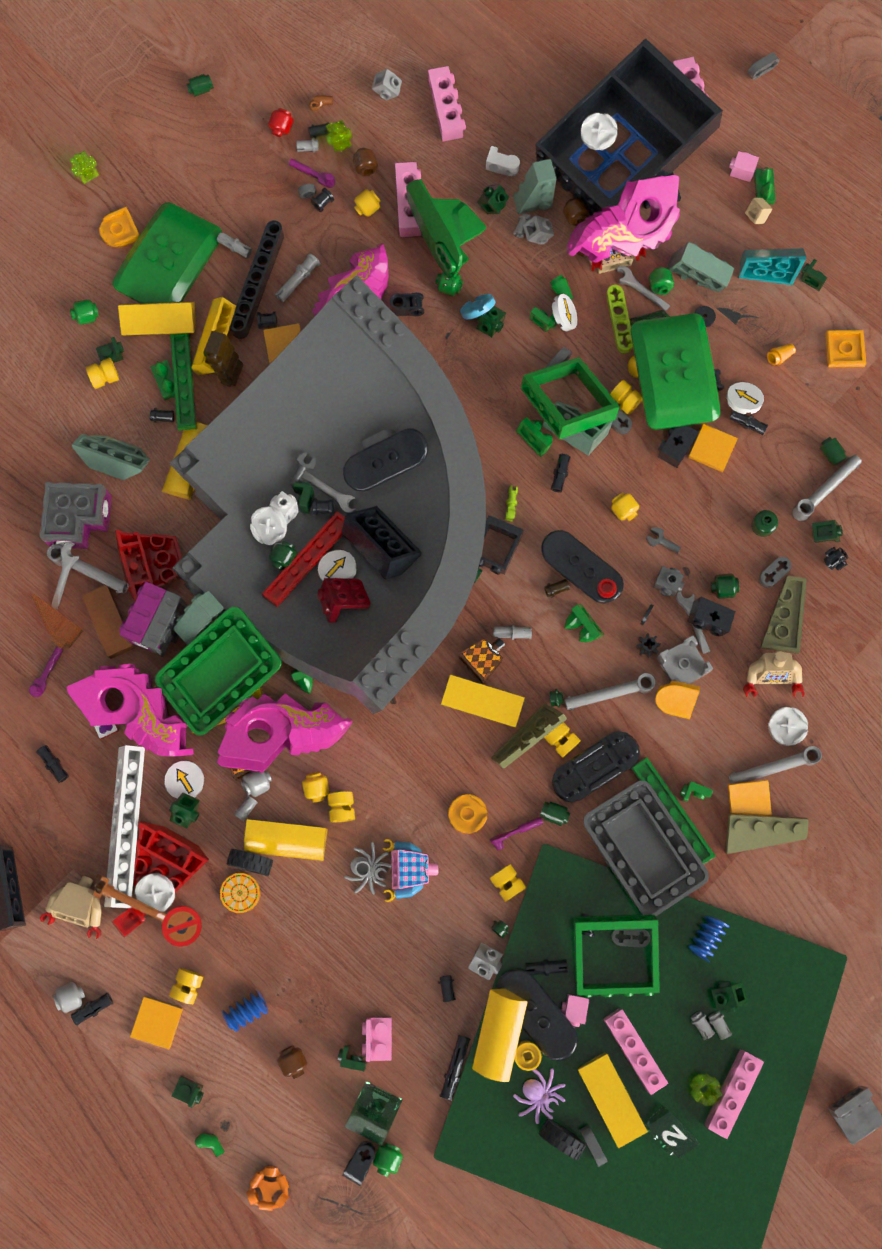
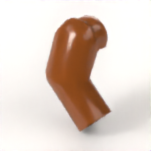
(320, 100)

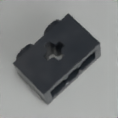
(674, 454)
(711, 617)

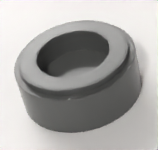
(307, 191)

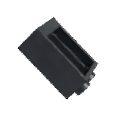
(505, 529)

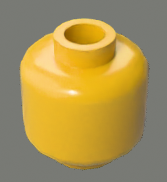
(367, 203)
(625, 506)
(315, 786)

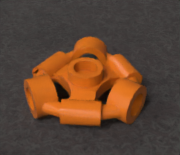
(268, 1189)

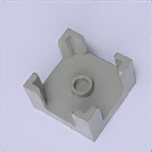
(684, 662)

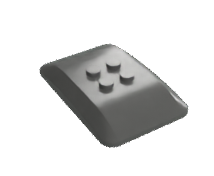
(645, 849)

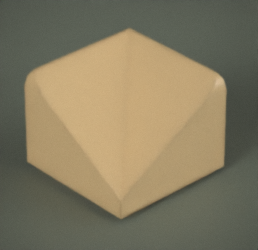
(758, 210)

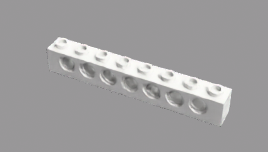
(125, 822)

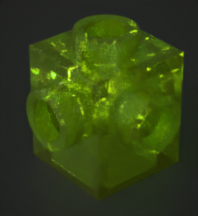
(338, 136)
(84, 166)
(712, 1093)

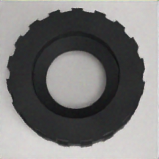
(249, 862)
(562, 1139)

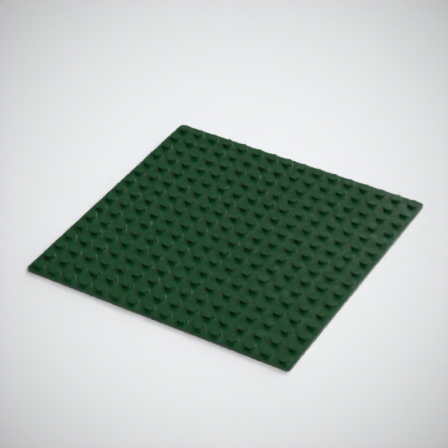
(724, 1186)

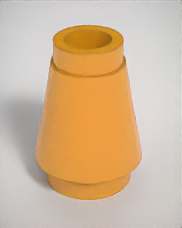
(779, 354)

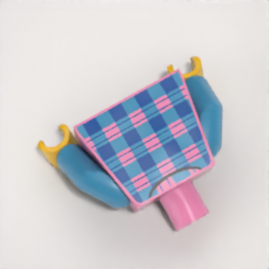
(409, 869)

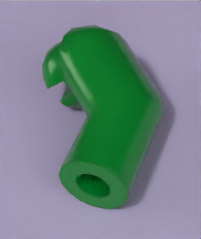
(209, 1141)

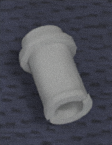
(307, 145)
(519, 231)
(245, 808)
(719, 1024)
(702, 1025)

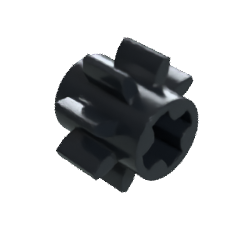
(836, 558)
(651, 641)

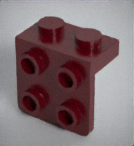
(341, 593)

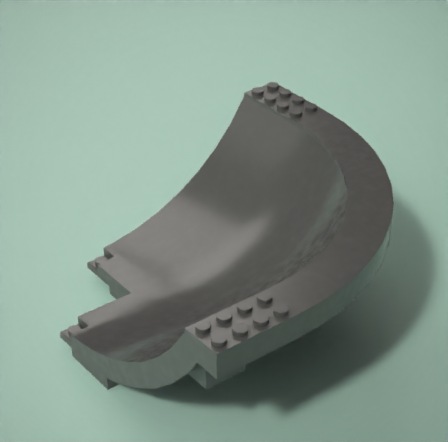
(324, 395)

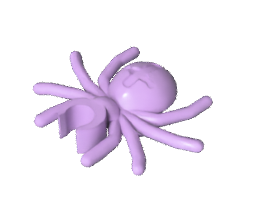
(540, 1095)

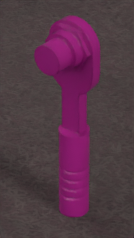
(324, 178)
(39, 684)
(497, 840)

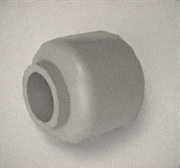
(256, 783)
(68, 997)

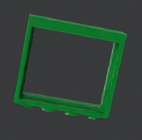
(561, 427)
(616, 923)

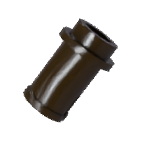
(556, 588)

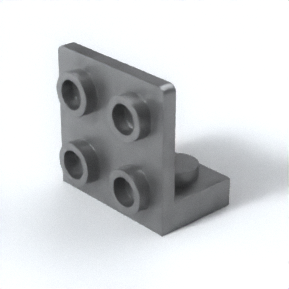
(856, 1114)

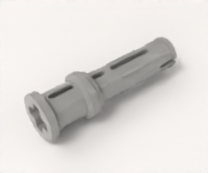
(303, 271)

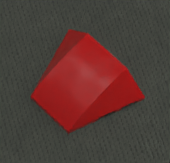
(147, 558)
(166, 853)

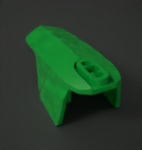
(444, 226)

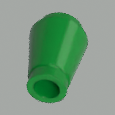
(561, 286)

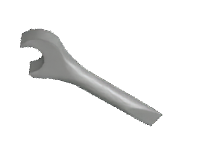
(631, 281)
(342, 499)
(67, 562)
(687, 604)

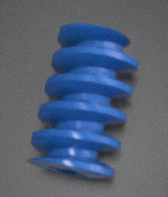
(708, 937)
(245, 1012)

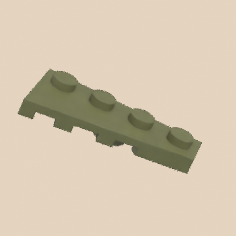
(787, 618)
(531, 732)
(760, 831)

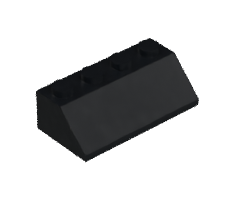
(380, 541)
(10, 896)

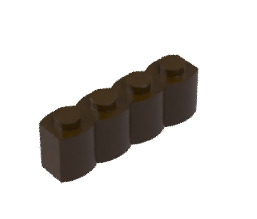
(223, 358)

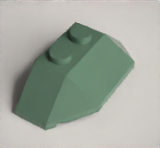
(110, 455)

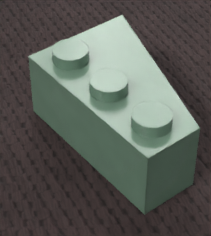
(537, 189)
(701, 266)
(586, 440)
(198, 616)

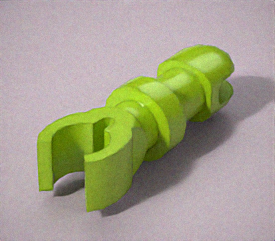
(511, 502)

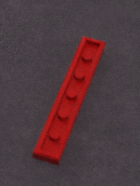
(305, 560)

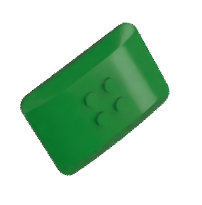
(167, 256)
(675, 371)
(218, 671)

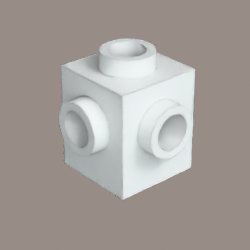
(286, 504)

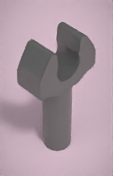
(302, 467)
(661, 540)

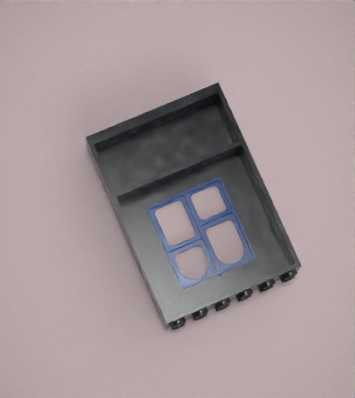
(651, 102)

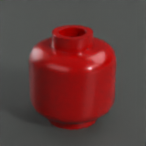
(280, 122)

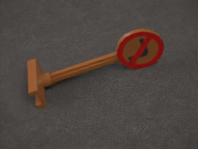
(179, 925)

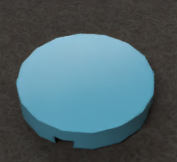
(477, 308)

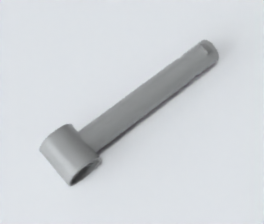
(812, 501)
(89, 570)
(609, 692)
(776, 766)

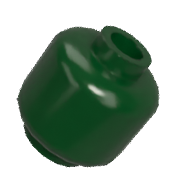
(764, 523)
(282, 554)
(725, 586)

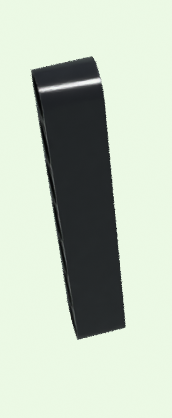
(257, 271)

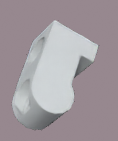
(502, 163)

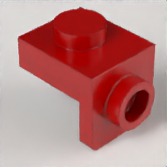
(129, 921)

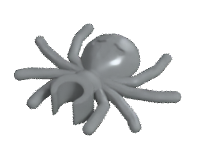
(368, 869)

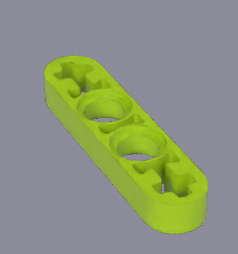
(619, 318)

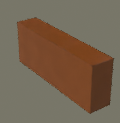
(107, 620)

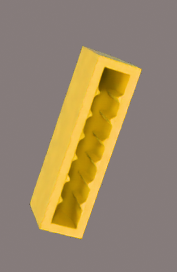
(157, 318)
(218, 320)
(175, 483)
(482, 701)
(285, 840)
(499, 1035)
(612, 1100)

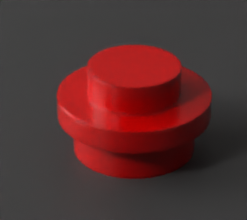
(607, 588)

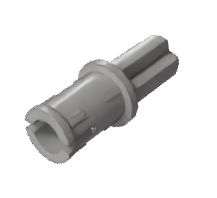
(234, 245)
(512, 632)

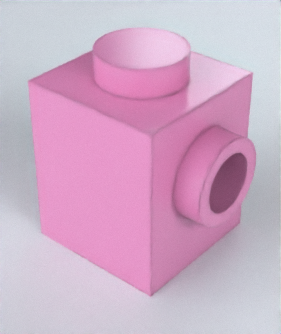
(743, 166)
(575, 1009)

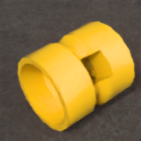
(101, 373)
(626, 397)
(559, 733)
(341, 807)
(502, 877)
(189, 979)
(527, 1055)

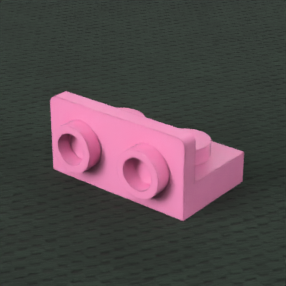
(378, 1039)

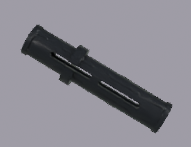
(454, 1069)

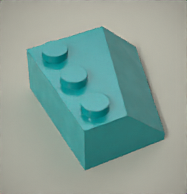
(772, 265)

